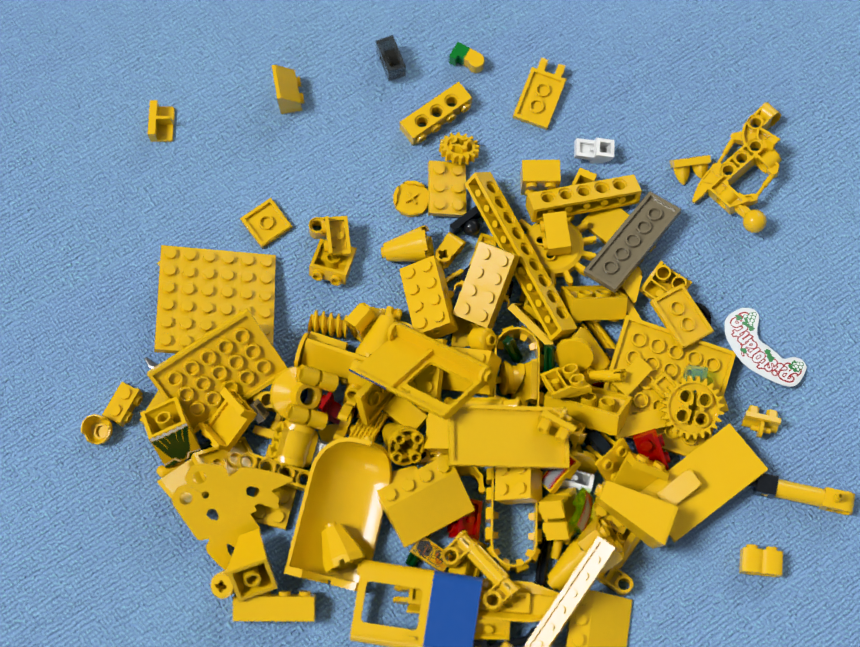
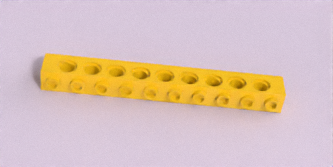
(529, 270)

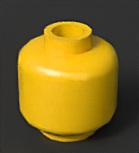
(482, 338)

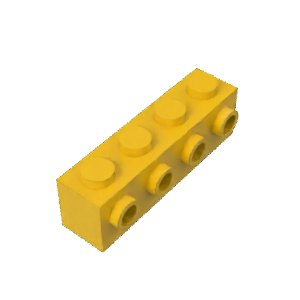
(276, 607)

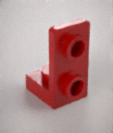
(330, 407)

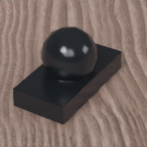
(467, 223)

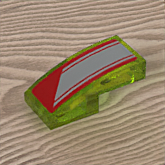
(582, 515)

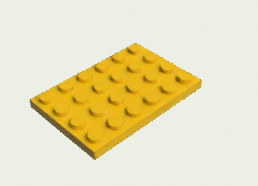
(230, 357)

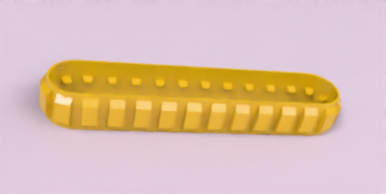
(523, 334)

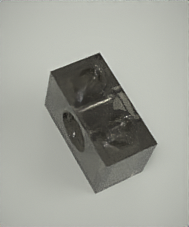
(390, 58)

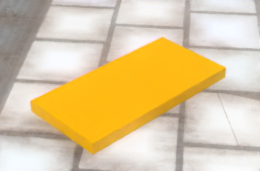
(504, 438)
(722, 466)

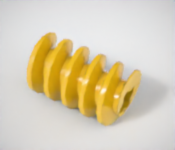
(328, 324)
(221, 585)

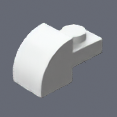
(595, 150)

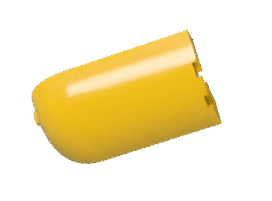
(344, 492)

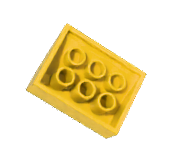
(425, 501)
(599, 621)

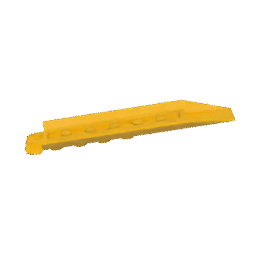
(527, 606)

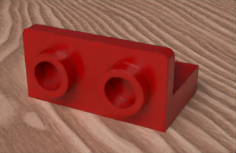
(650, 445)
(470, 522)

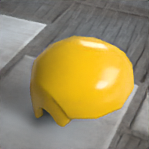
(97, 429)

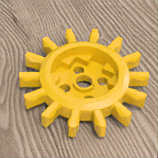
(566, 263)

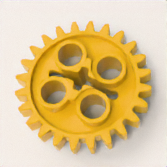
(709, 410)

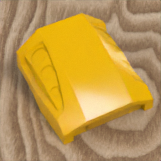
(661, 281)
(565, 382)

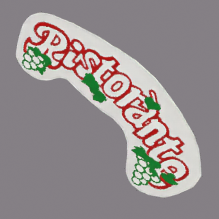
(757, 356)

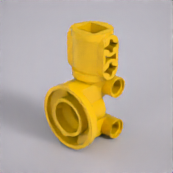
(296, 436)

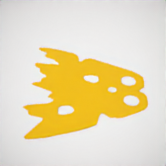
(229, 500)

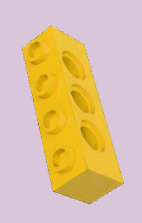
(455, 94)

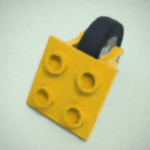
(607, 451)

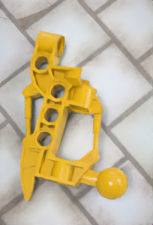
(766, 159)

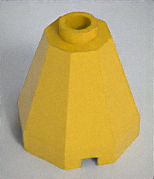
(339, 548)

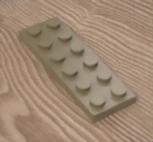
(632, 242)

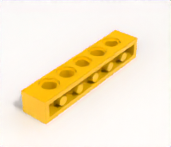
(584, 197)

